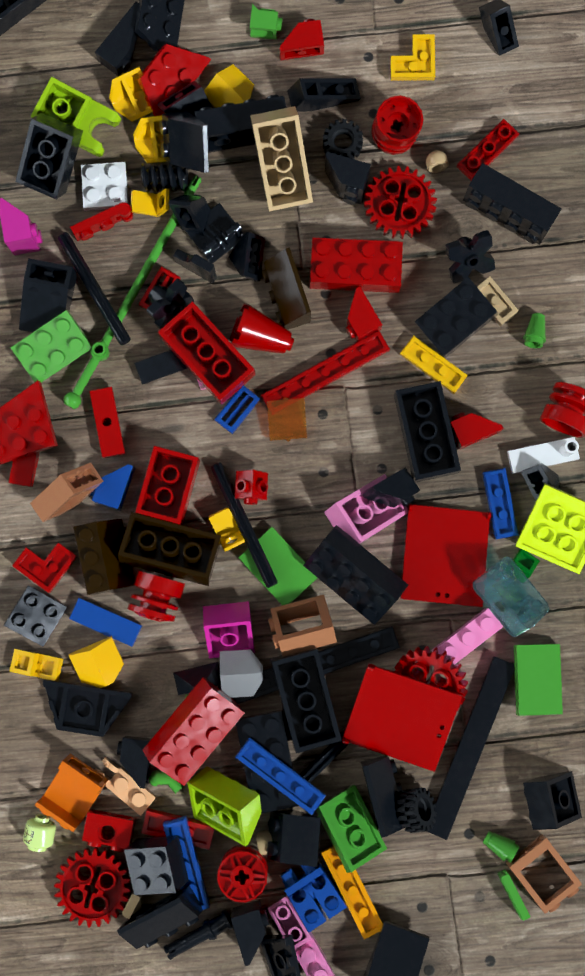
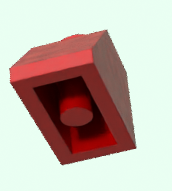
(303, 41)
(362, 318)
(472, 429)

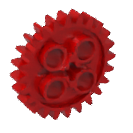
(380, 198)
(425, 660)
(73, 879)

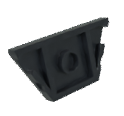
(159, 22)
(84, 707)

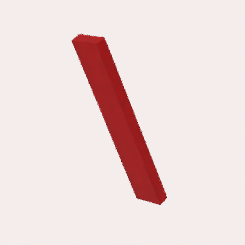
(330, 369)

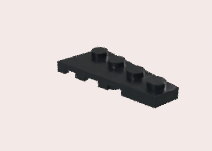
(280, 955)

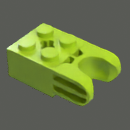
(81, 112)

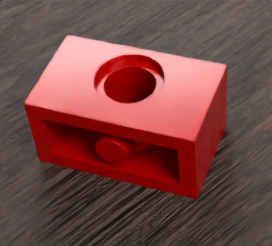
(122, 825)

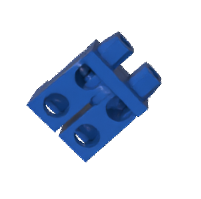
(306, 888)

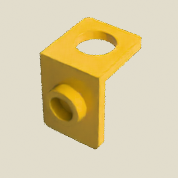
(149, 203)
(226, 526)

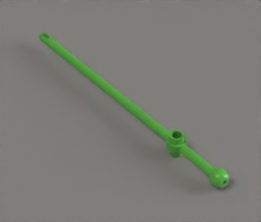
(73, 398)

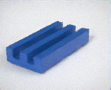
(250, 394)

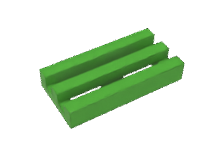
(513, 895)

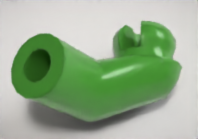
(159, 778)

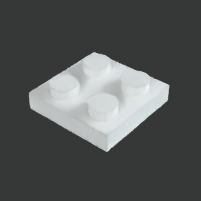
(104, 185)

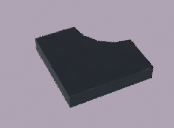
(196, 265)

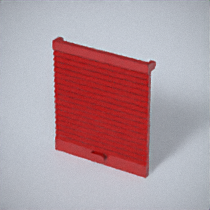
(444, 554)
(401, 717)

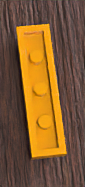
(354, 895)

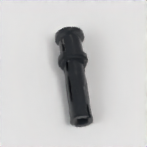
(209, 930)

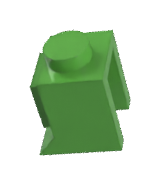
(265, 23)

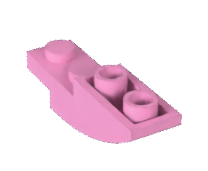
(307, 948)

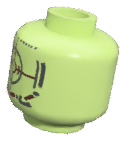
(39, 833)

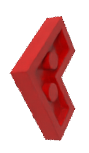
(45, 572)

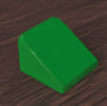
(525, 562)

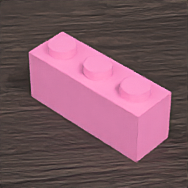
(470, 635)

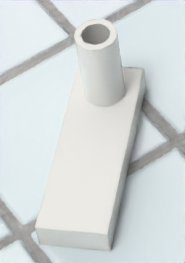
(546, 453)

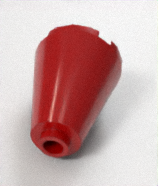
(259, 332)

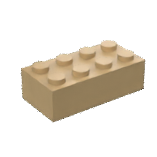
(282, 158)

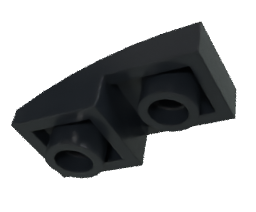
(159, 366)

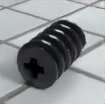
(164, 177)

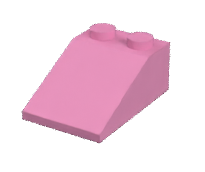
(361, 516)

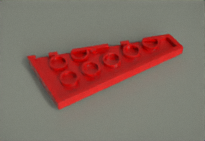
(25, 425)

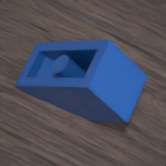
(114, 488)

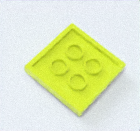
(556, 529)

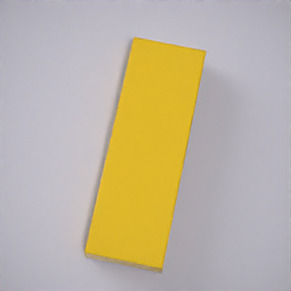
(433, 364)

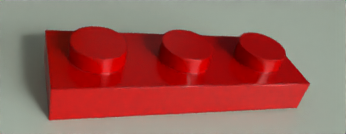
(200, 832)

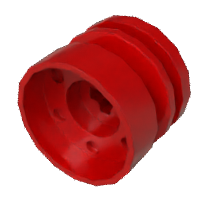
(401, 114)
(568, 411)
(156, 596)
(252, 863)

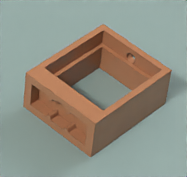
(66, 492)
(303, 639)
(527, 856)

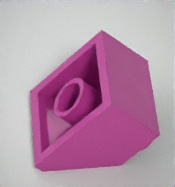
(18, 230)
(228, 628)

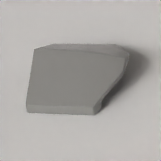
(240, 673)

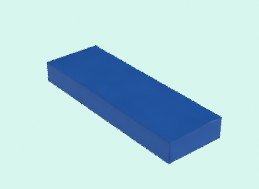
(500, 503)
(105, 622)

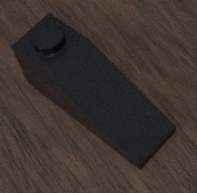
(119, 46)
(322, 93)

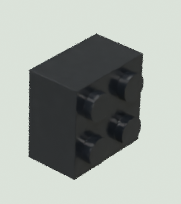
(156, 865)

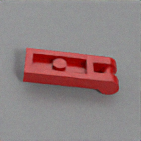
(102, 221)

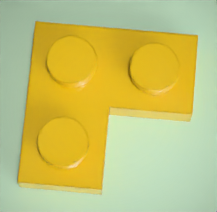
(419, 65)

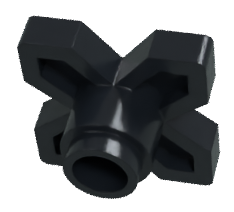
(470, 255)
(168, 302)

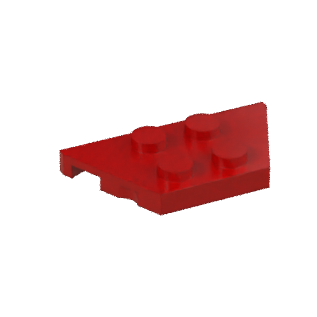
(169, 73)

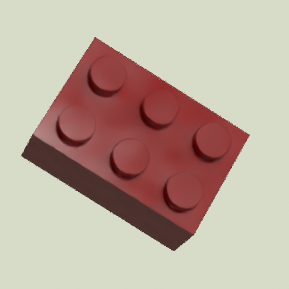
(168, 485)

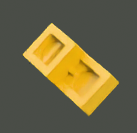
(36, 665)

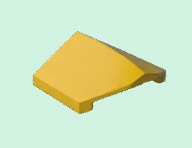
(229, 87)
(128, 97)
(149, 139)
(98, 663)

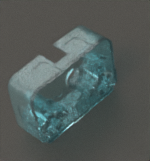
(519, 597)

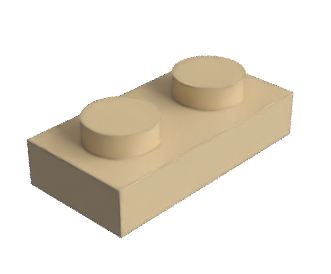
(499, 301)

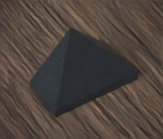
(248, 256)
(538, 476)
(189, 678)

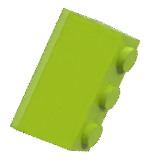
(225, 804)

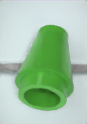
(535, 332)
(501, 846)

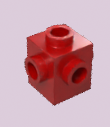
(251, 486)

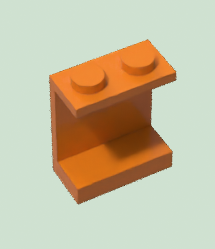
(71, 793)

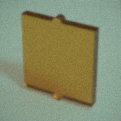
(286, 419)

